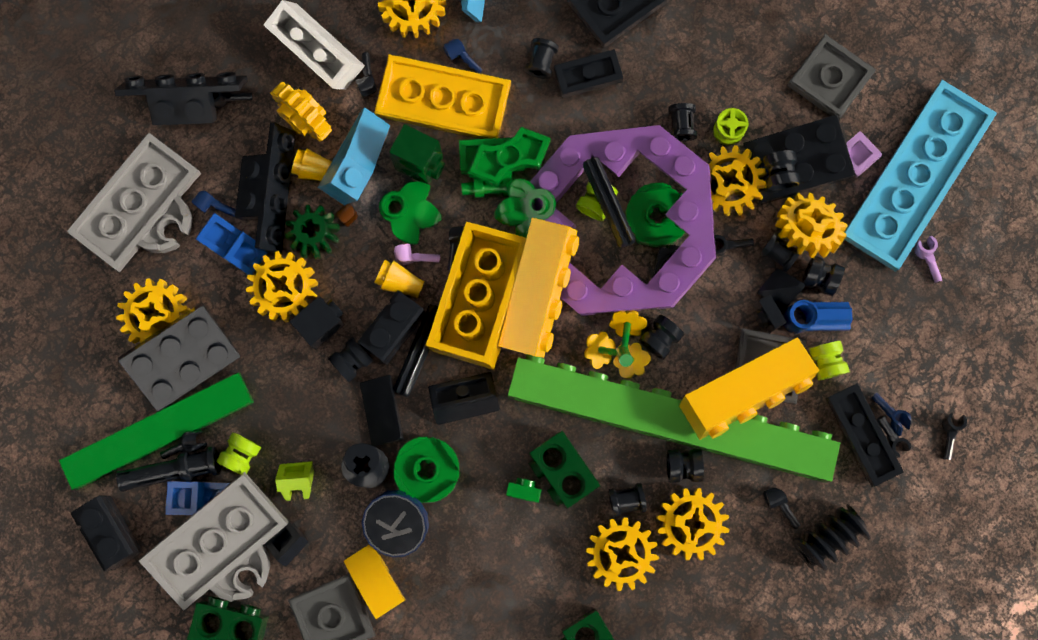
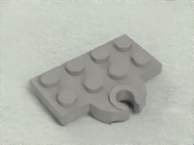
(138, 205)
(217, 546)

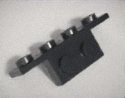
(181, 99)
(265, 188)

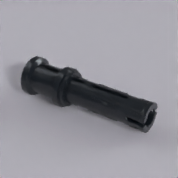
(184, 467)

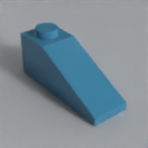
(355, 158)

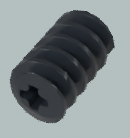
(353, 469)
(831, 537)

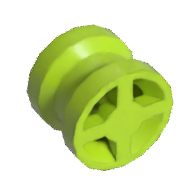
(733, 120)

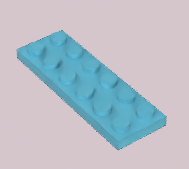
(919, 175)

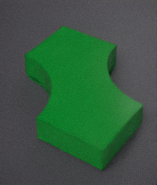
(522, 151)

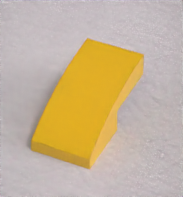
(374, 581)

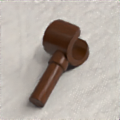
(346, 214)

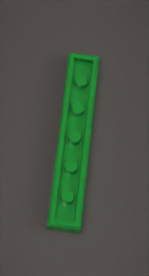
(156, 431)

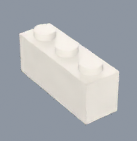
(314, 45)

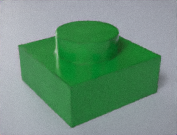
(524, 490)

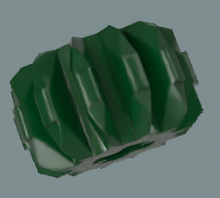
(301, 239)

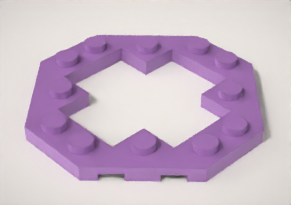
(690, 213)

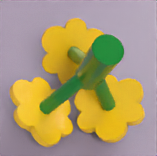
(629, 358)

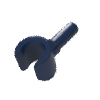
(455, 48)
(204, 201)
(897, 417)

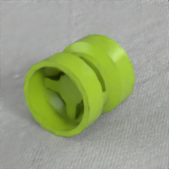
(589, 204)
(829, 360)
(234, 460)

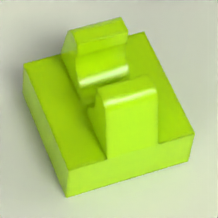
(295, 477)

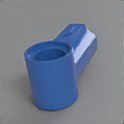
(819, 316)

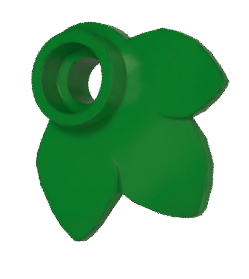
(520, 207)
(414, 213)

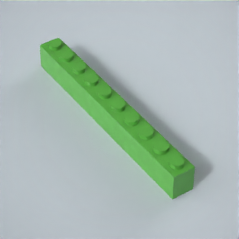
(661, 417)

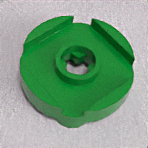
(639, 208)
(431, 451)

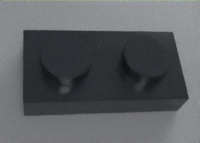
(588, 73)

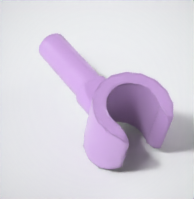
(404, 255)
(929, 257)

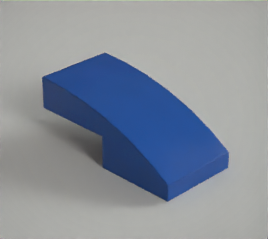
(230, 244)
(189, 497)

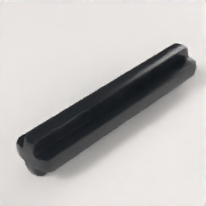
(609, 202)
(416, 355)

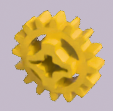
(394, 8)
(301, 111)
(738, 169)
(811, 225)
(289, 276)
(155, 301)
(690, 540)
(614, 568)

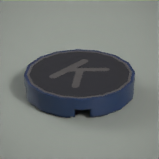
(395, 523)

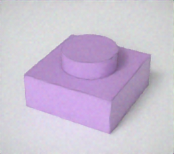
(862, 153)

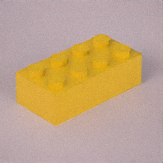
(477, 296)

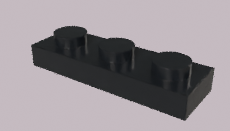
(864, 435)

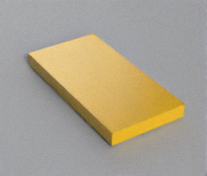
(442, 98)

